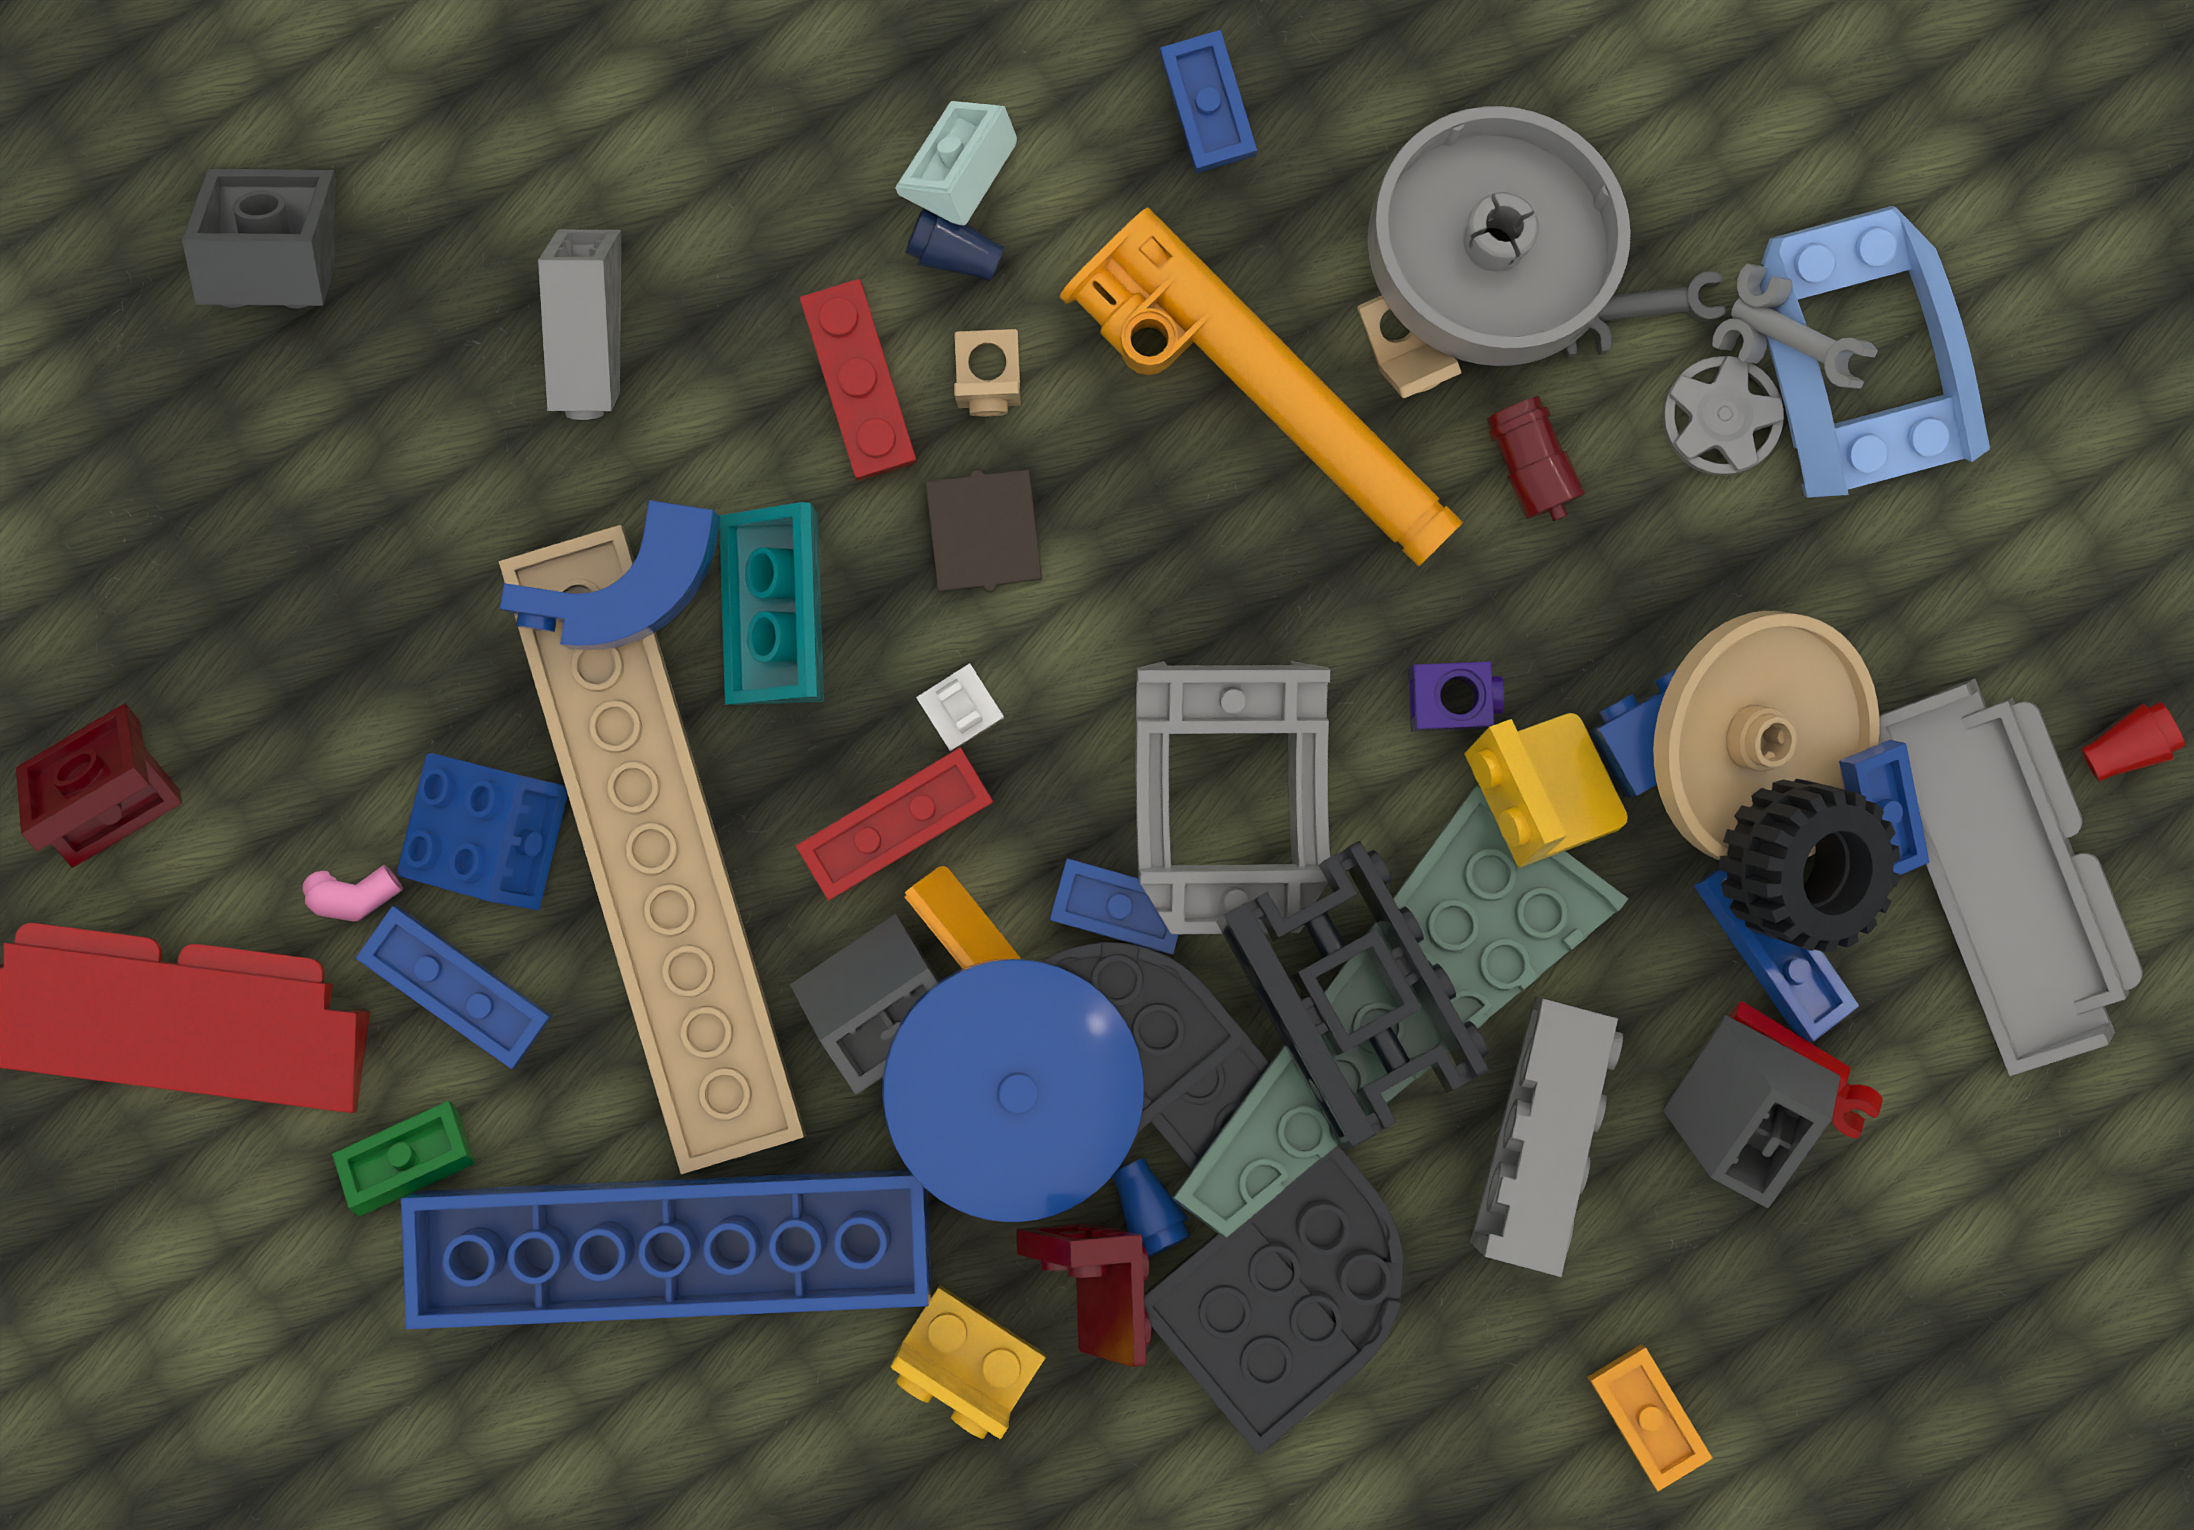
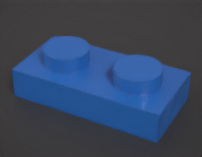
(1208, 101)
(1887, 779)
(1110, 906)

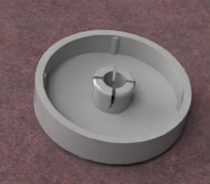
(1484, 294)

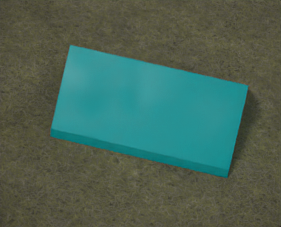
(771, 605)

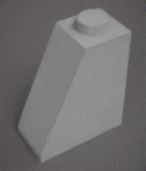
(581, 321)

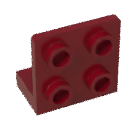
(1109, 1284)

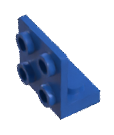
(482, 832)

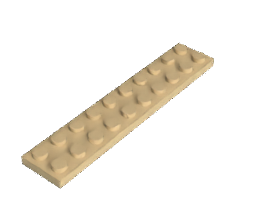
(658, 872)

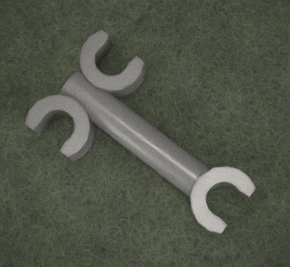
(1756, 319)

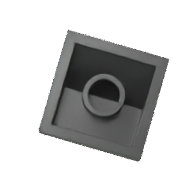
(262, 237)

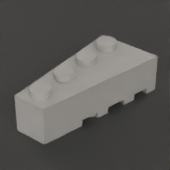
(1546, 1137)

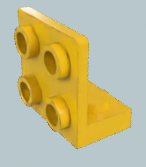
(966, 1364)

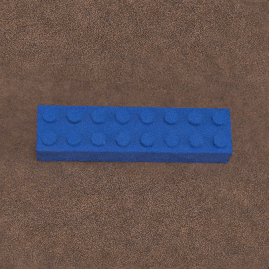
(665, 1249)

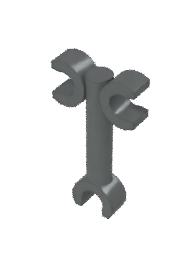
(1652, 304)

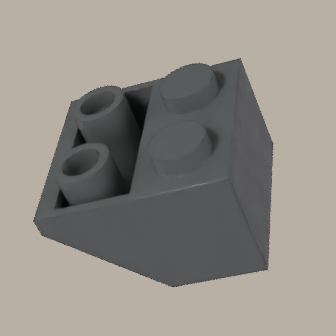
(862, 998)
(1751, 1109)

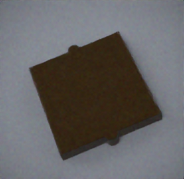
(983, 530)

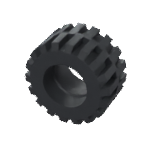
(1848, 873)

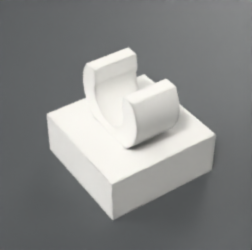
(960, 707)

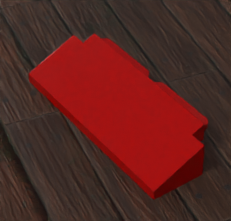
(200, 1025)

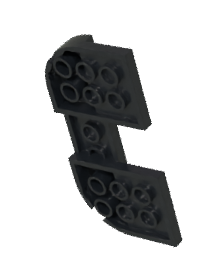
(1305, 1282)

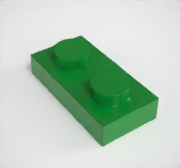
(403, 1158)

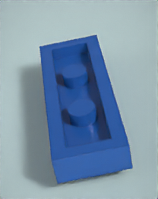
(1794, 978)
(454, 987)

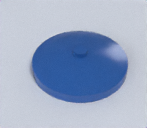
(1012, 1090)

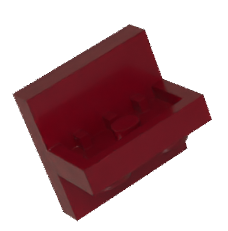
(93, 788)

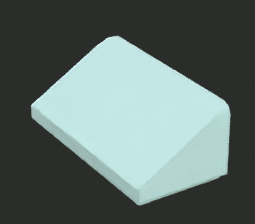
(959, 160)

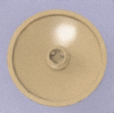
(1758, 707)

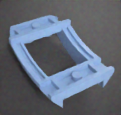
(1894, 439)

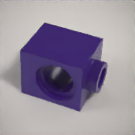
(1425, 700)

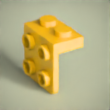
(1545, 787)

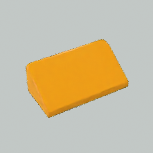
(957, 919)

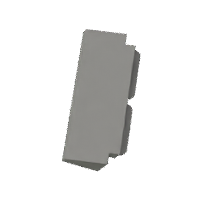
(2020, 903)

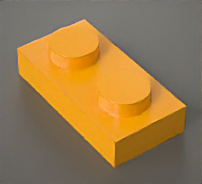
(1649, 1417)

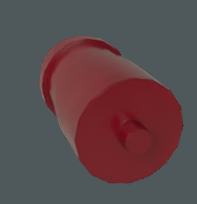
(1536, 463)

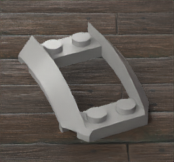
(1231, 701)

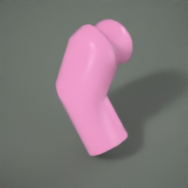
(348, 901)

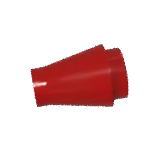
(2135, 742)

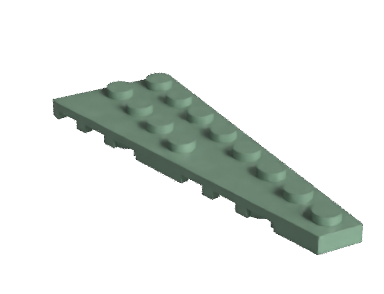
(1491, 935)

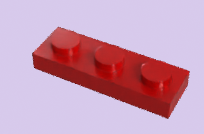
(858, 379)
(894, 824)

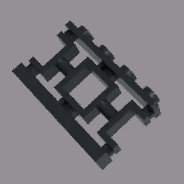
(1305, 1021)

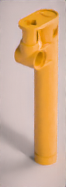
(1167, 287)

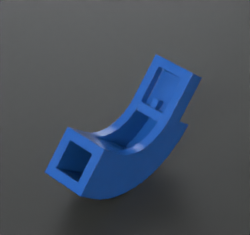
(655, 589)

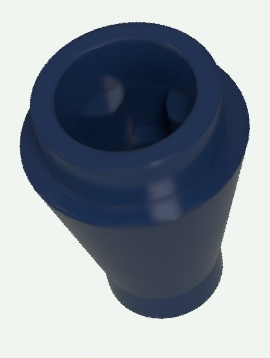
(952, 247)

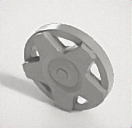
(1723, 415)

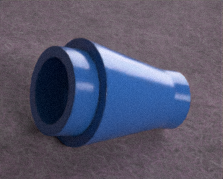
(1149, 1208)

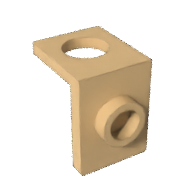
(1406, 362)
(987, 396)

